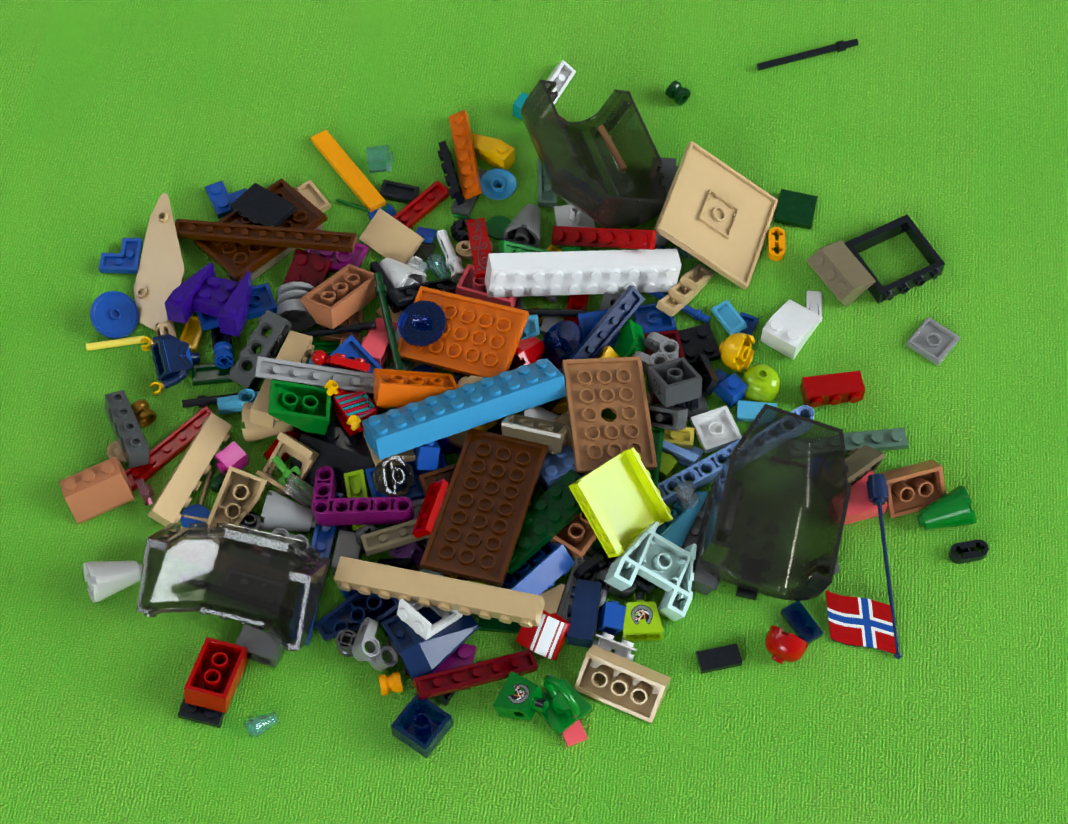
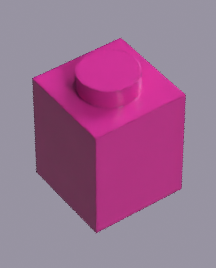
(231, 456)

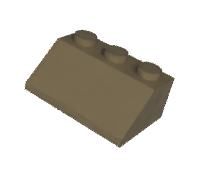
(841, 272)
(536, 431)
(861, 462)

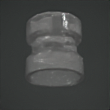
(686, 494)

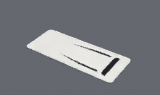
(814, 302)

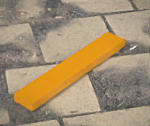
(348, 171)

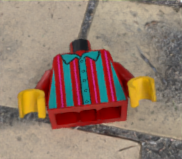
(351, 407)

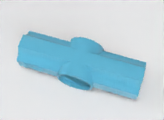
(235, 403)

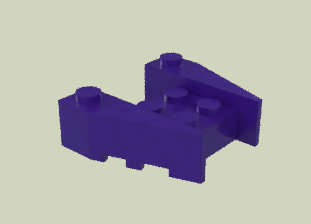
(214, 297)

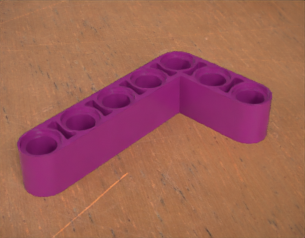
(355, 511)

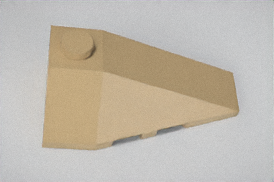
(236, 497)

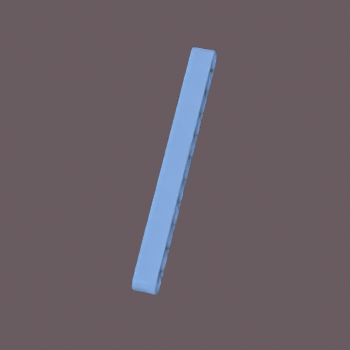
(710, 464)

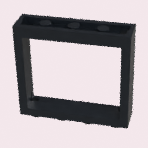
(888, 231)

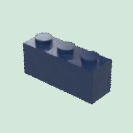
(583, 612)

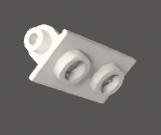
(622, 649)

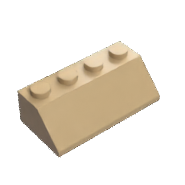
(622, 683)

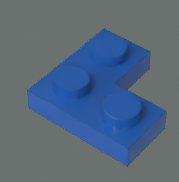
(221, 199)
(124, 262)

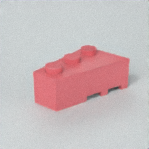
(377, 342)

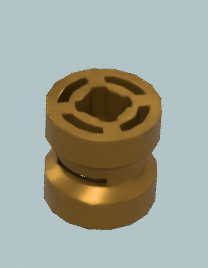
(142, 413)

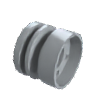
(291, 307)

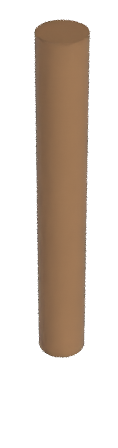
(612, 148)

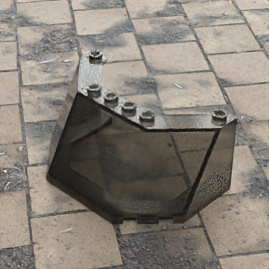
(234, 576)

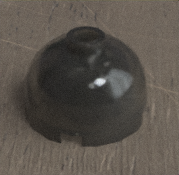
(393, 476)

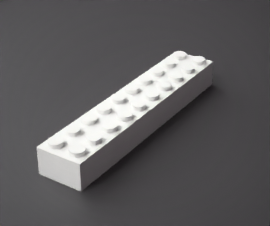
(581, 272)

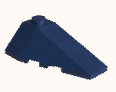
(353, 612)

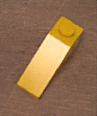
(494, 151)

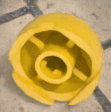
(737, 351)

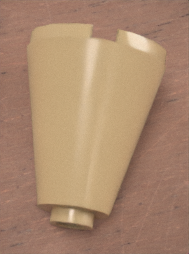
(256, 432)

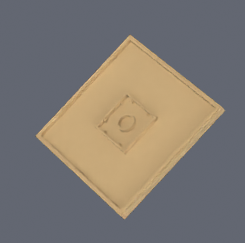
(716, 215)

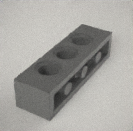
(257, 338)
(126, 429)

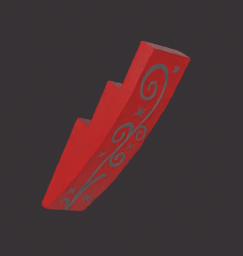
(479, 245)

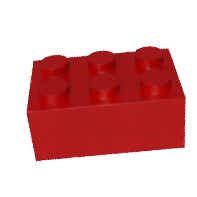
(215, 675)

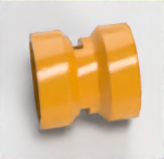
(390, 683)

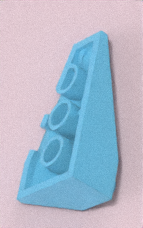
(683, 519)

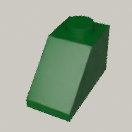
(630, 340)

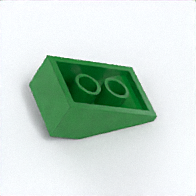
(300, 405)

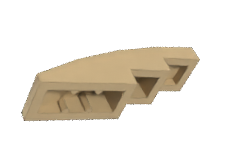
(685, 290)

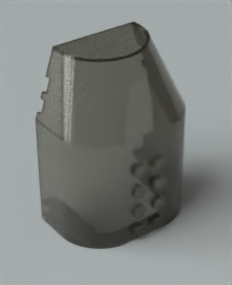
(584, 168)
(780, 508)

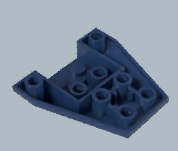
(422, 655)

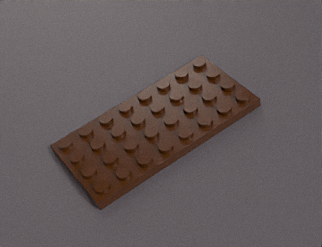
(484, 507)

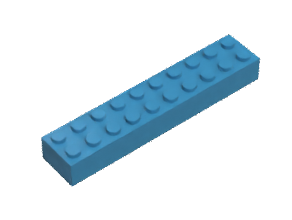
(463, 408)

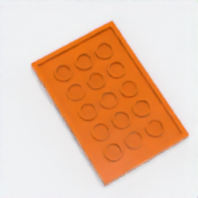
(477, 335)

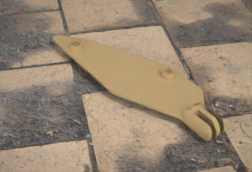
(159, 269)

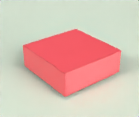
(574, 734)

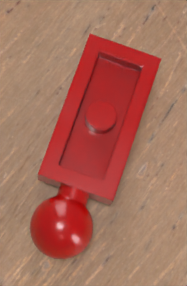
(339, 360)

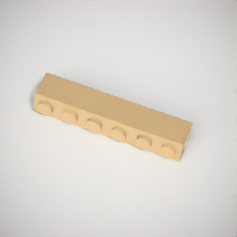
(296, 349)
(189, 471)

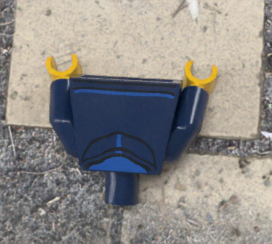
(171, 359)

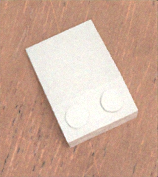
(790, 328)

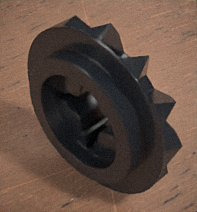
(457, 232)

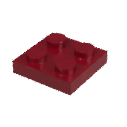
(308, 268)

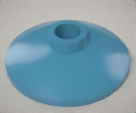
(498, 178)

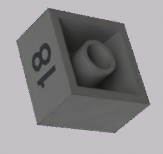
(674, 382)

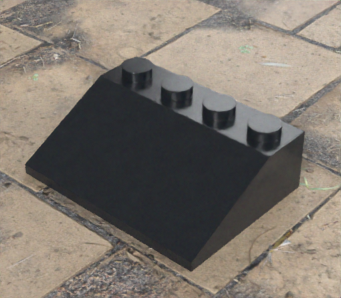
(337, 451)

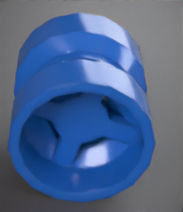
(223, 354)

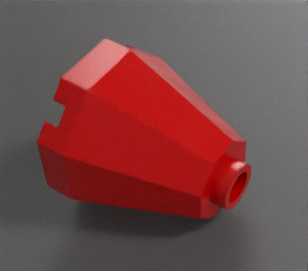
(527, 352)

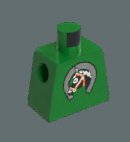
(520, 698)

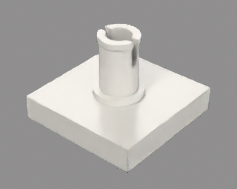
(570, 216)

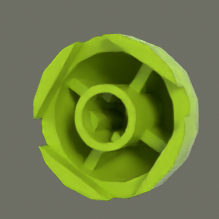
(761, 383)

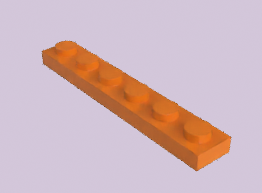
(465, 155)

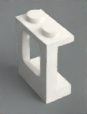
(409, 614)

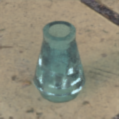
(437, 266)
(259, 724)

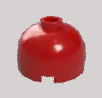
(784, 645)

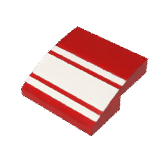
(546, 638)

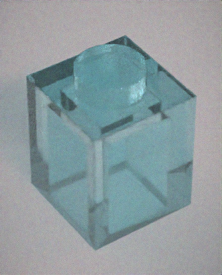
(379, 158)

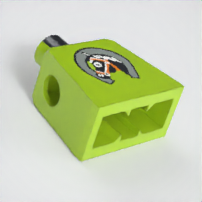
(642, 620)

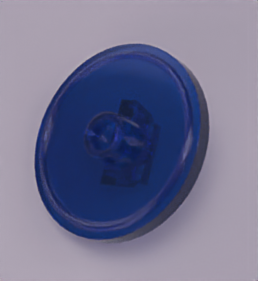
(422, 323)
(561, 341)

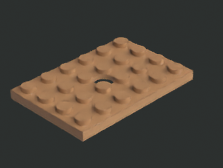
(612, 385)

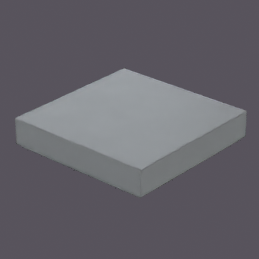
(933, 341)

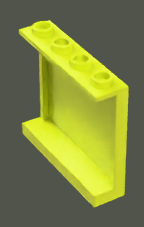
(620, 501)

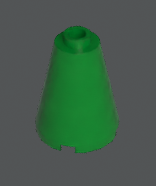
(948, 511)

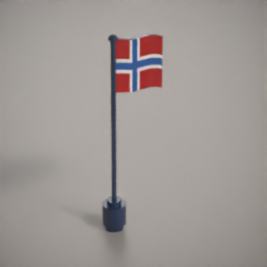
(863, 620)

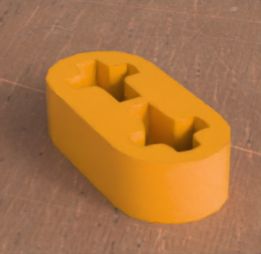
(780, 244)

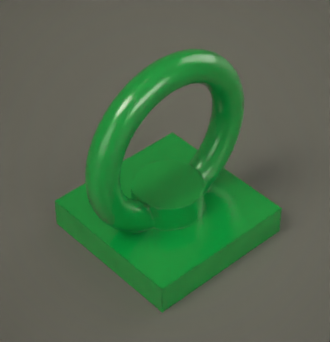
(565, 704)

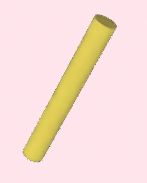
(114, 343)

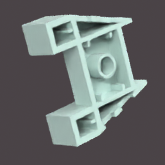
(662, 565)

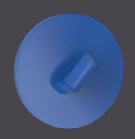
(114, 314)

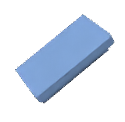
(684, 456)

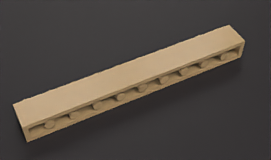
(440, 591)

